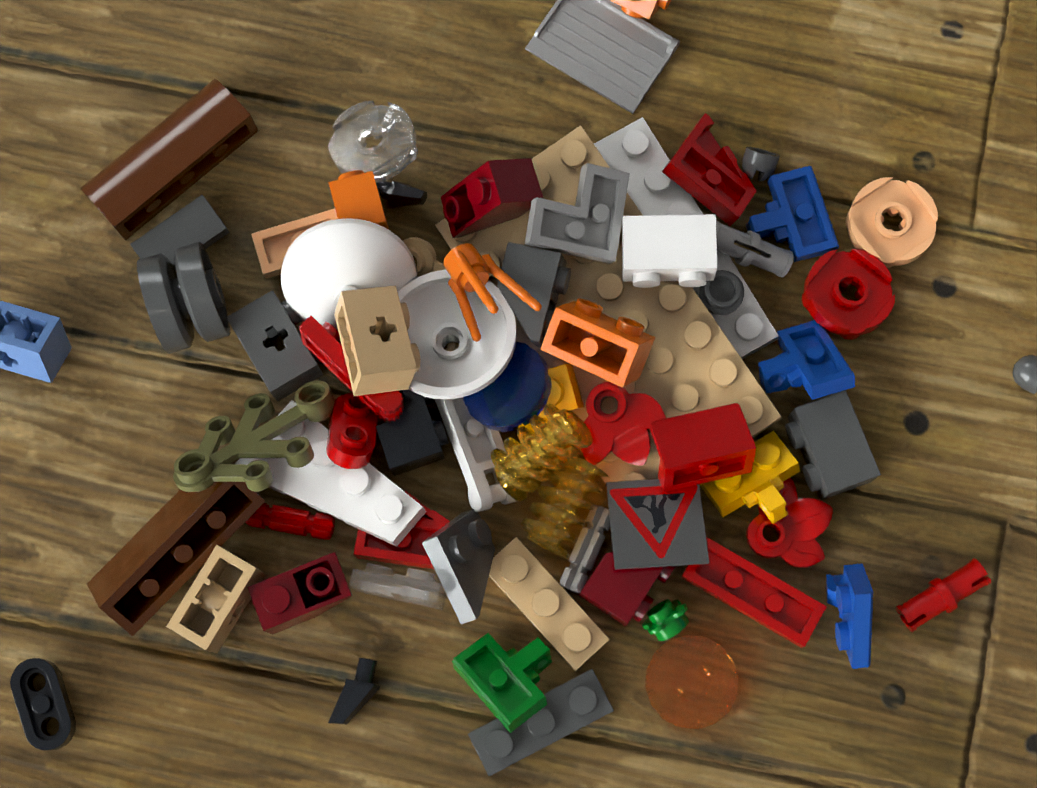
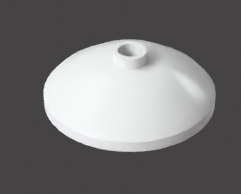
(342, 258)
(439, 320)

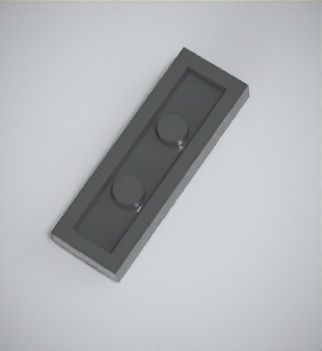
(566, 711)

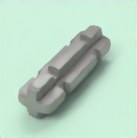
(586, 550)

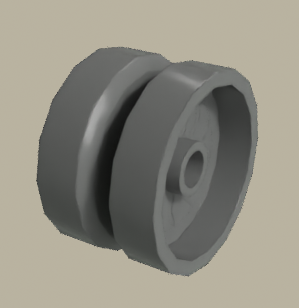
(183, 297)

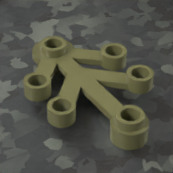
(203, 466)

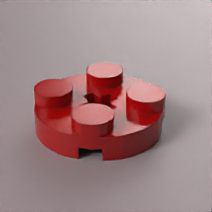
(846, 316)

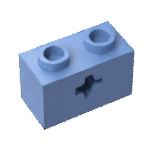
(31, 342)

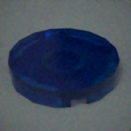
(515, 394)

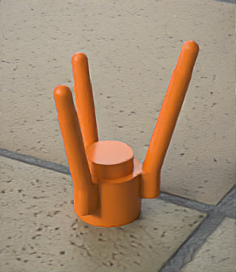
(471, 273)

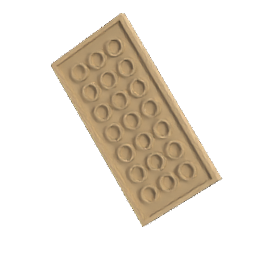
(691, 357)

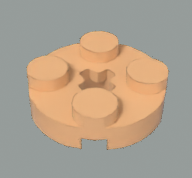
(894, 197)

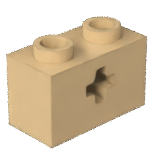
(376, 340)
(215, 600)

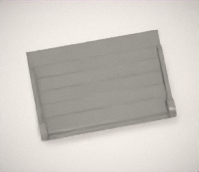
(603, 49)

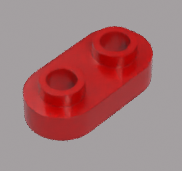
(351, 432)

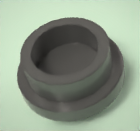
(723, 294)

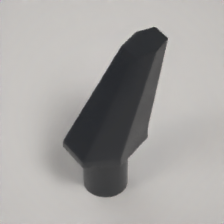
(401, 194)
(355, 693)

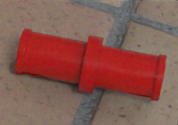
(943, 595)

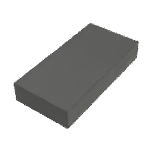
(187, 226)

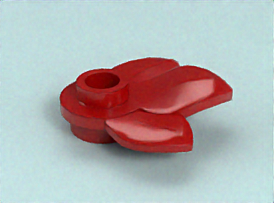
(623, 430)
(796, 531)

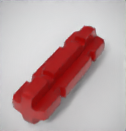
(293, 521)

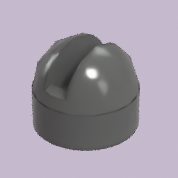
(759, 160)
(1026, 373)

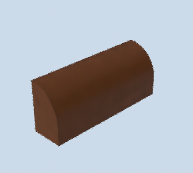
(170, 158)
(170, 551)

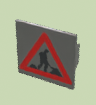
(656, 525)

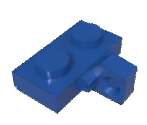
(796, 215)
(806, 360)
(854, 599)

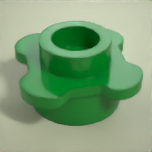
(666, 619)

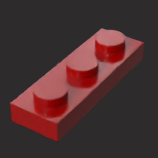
(756, 594)

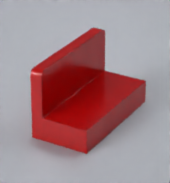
(703, 447)

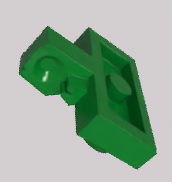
(505, 678)

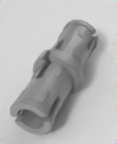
(771, 259)

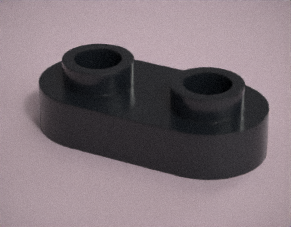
(40, 706)

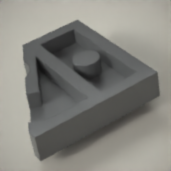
(462, 561)

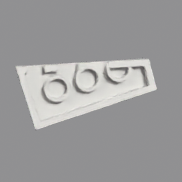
(354, 495)

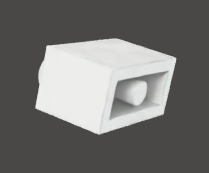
(669, 249)

